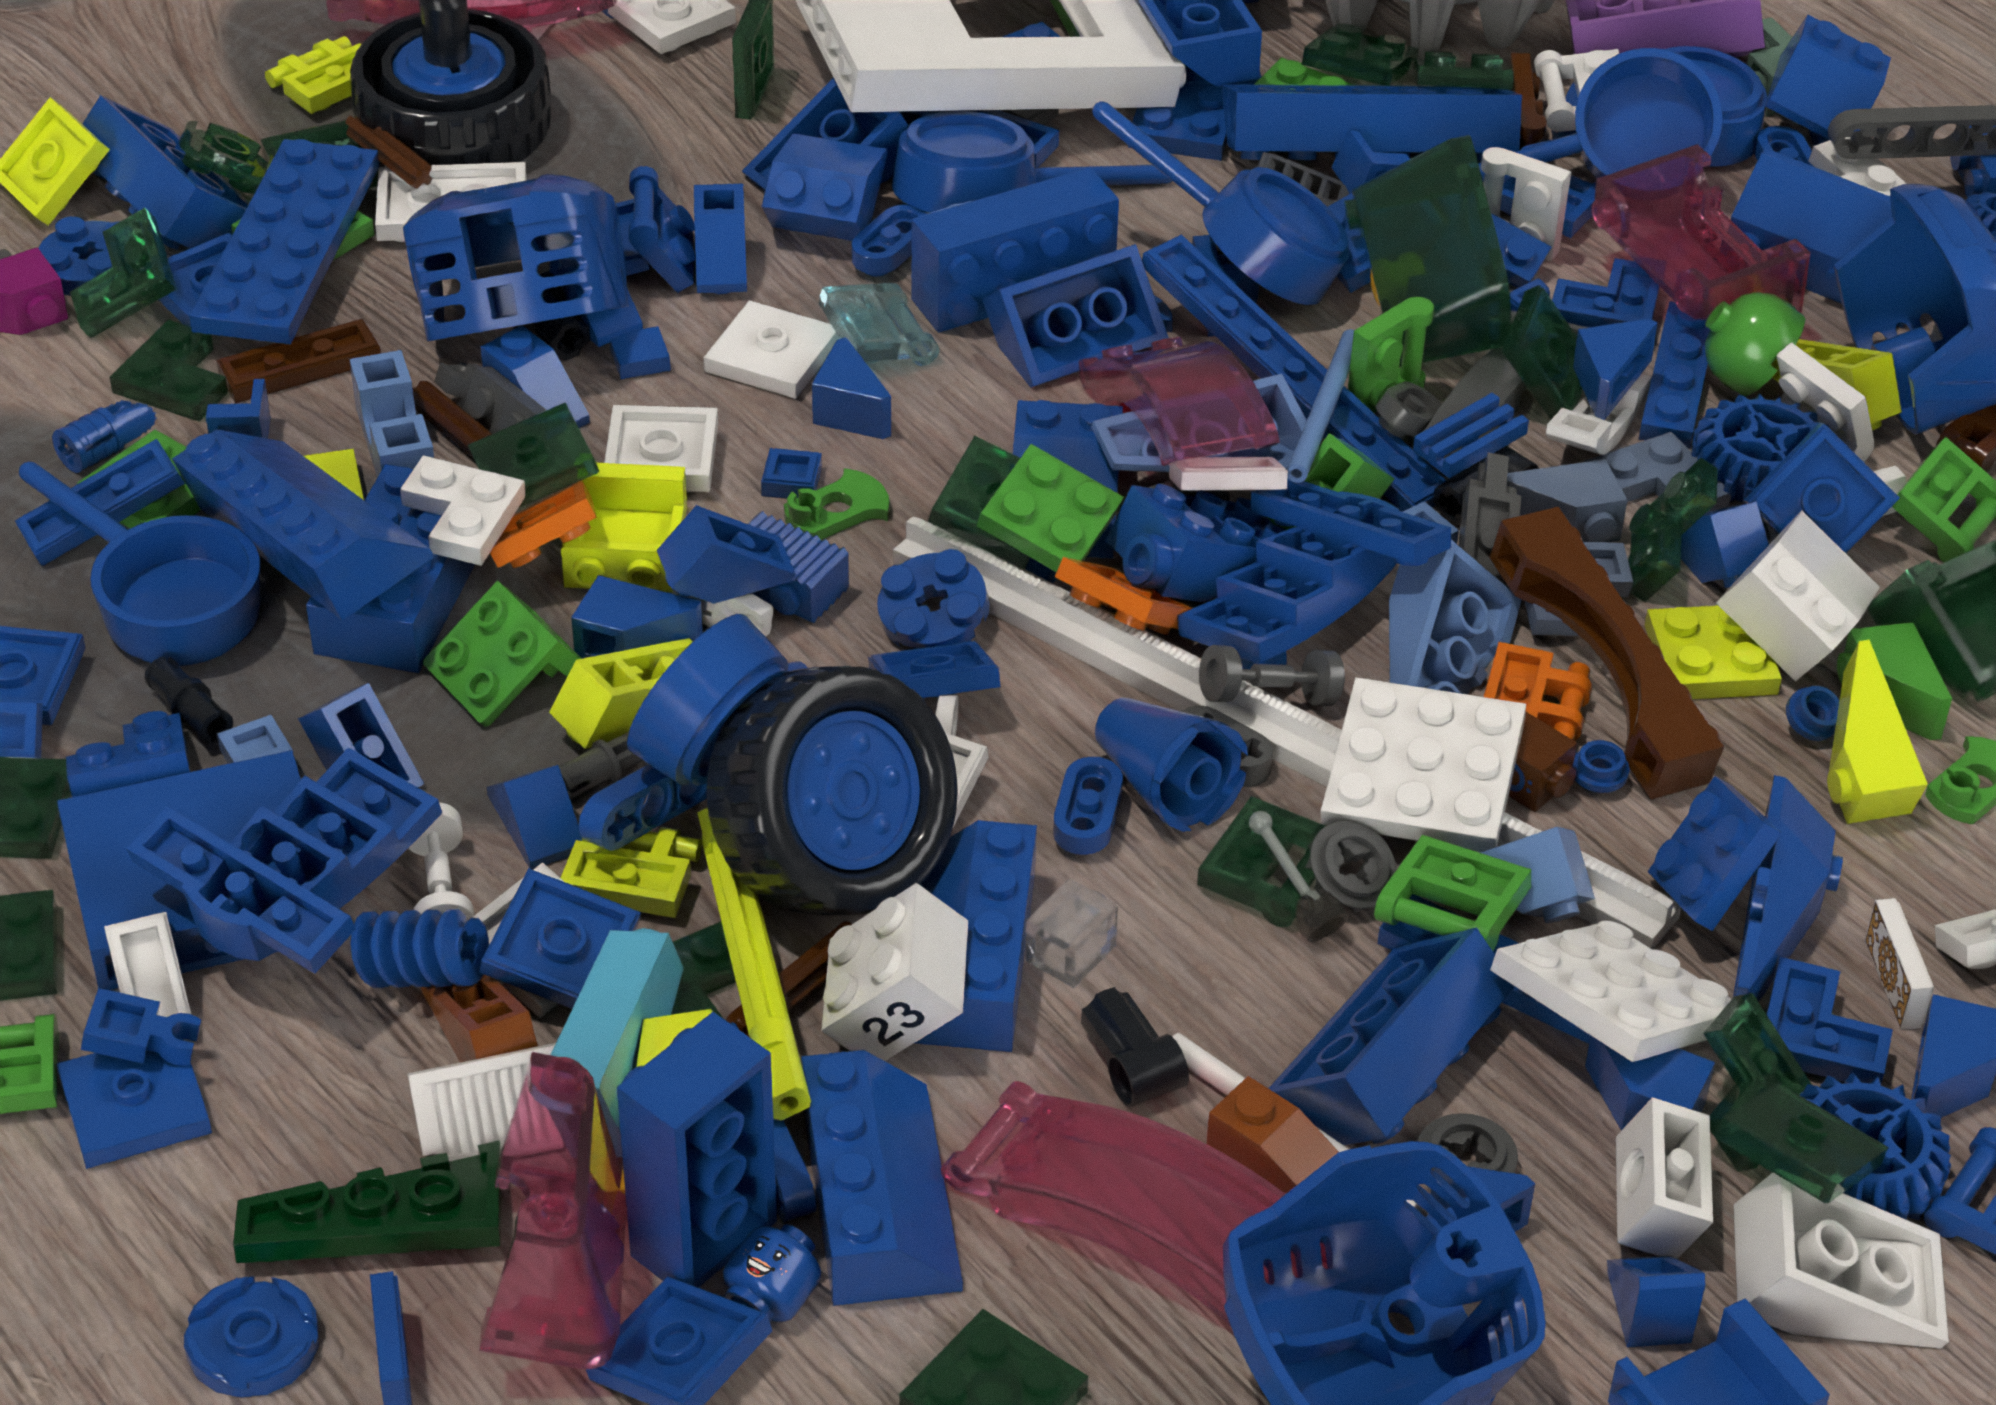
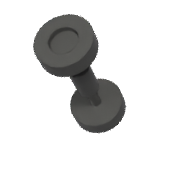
(1320, 677)

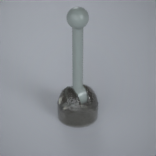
(1317, 910)

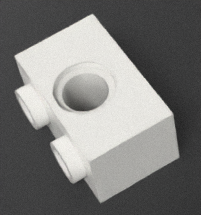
(1664, 1179)

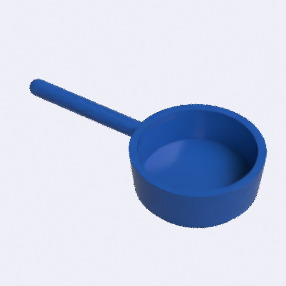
(1741, 100)
(1638, 111)
(979, 155)
(1257, 220)
(169, 583)
(699, 693)

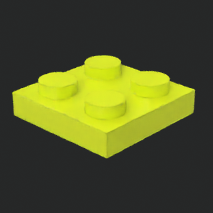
(50, 161)
(1712, 653)

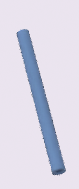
(1321, 410)

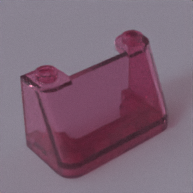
(1684, 241)
(567, 1248)

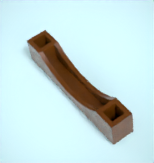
(1550, 566)

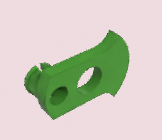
(856, 489)
(1957, 788)

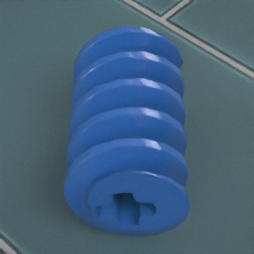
(418, 948)

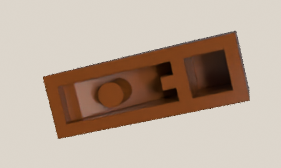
(481, 1019)
(1267, 1135)

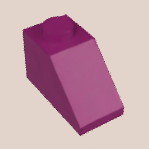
(29, 293)

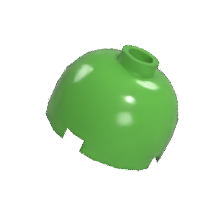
(1748, 338)

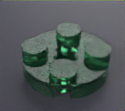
(225, 154)

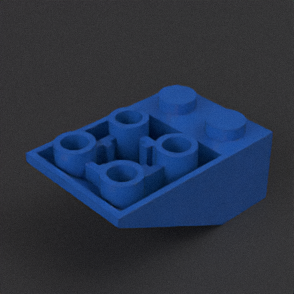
(1204, 532)

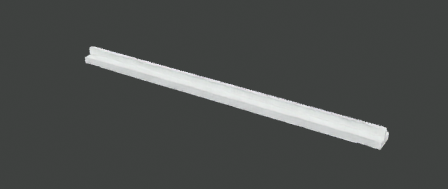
(1173, 678)

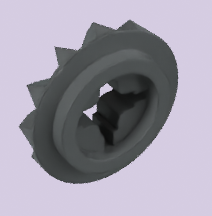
(1347, 843)
(1461, 1131)

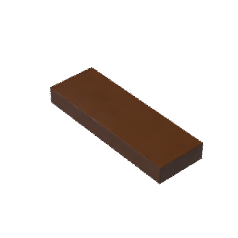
(302, 361)

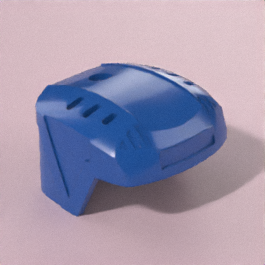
(508, 223)
(1934, 262)
(1330, 1328)

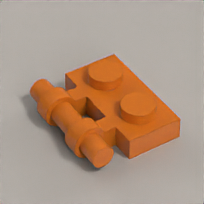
(1526, 676)

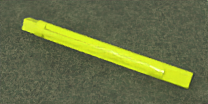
(756, 978)

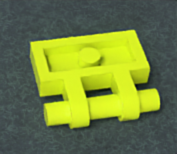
(318, 76)
(641, 875)

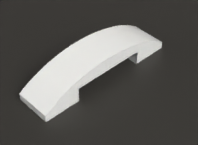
(1586, 431)

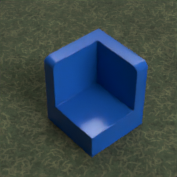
(1359, 164)
(245, 418)

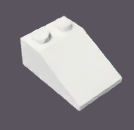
(1799, 597)
(1838, 1268)

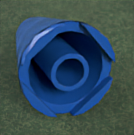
(1174, 759)

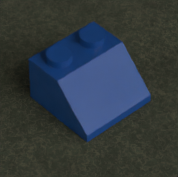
(1825, 75)
(823, 186)

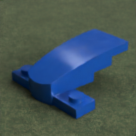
(1310, 571)
(293, 865)

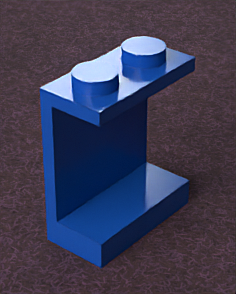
(1739, 1368)

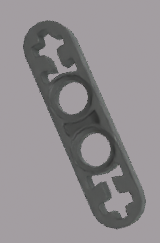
(1919, 139)

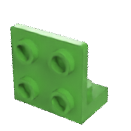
(497, 654)

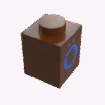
(1542, 765)

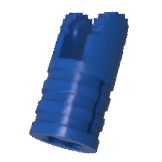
(101, 433)

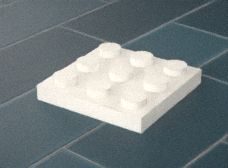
(1424, 763)
(1614, 988)

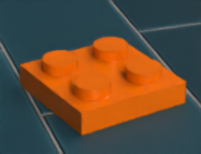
(559, 515)
(1133, 605)

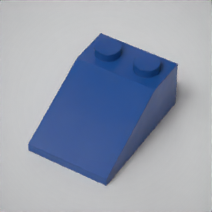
(830, 118)
(1067, 435)

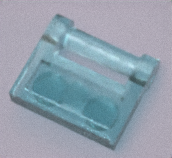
(864, 318)

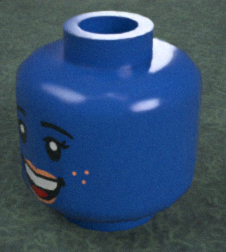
(773, 1272)

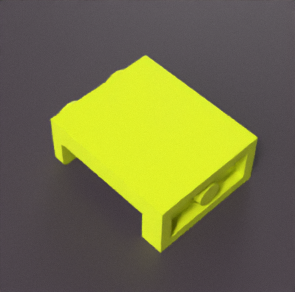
(634, 516)

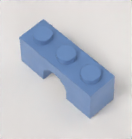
(388, 411)

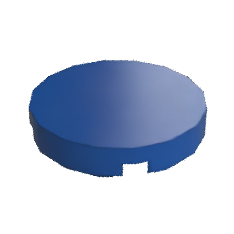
(251, 1336)

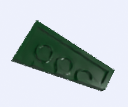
(404, 1212)

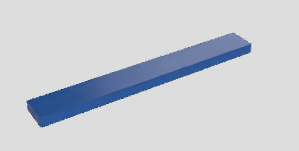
(1272, 351)

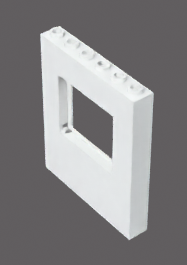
(924, 60)

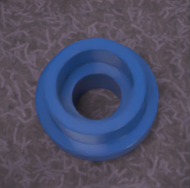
(1813, 712)
(1601, 767)

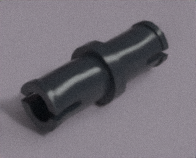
(189, 698)

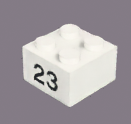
(895, 974)

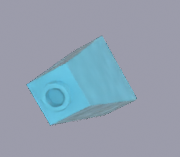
(629, 982)

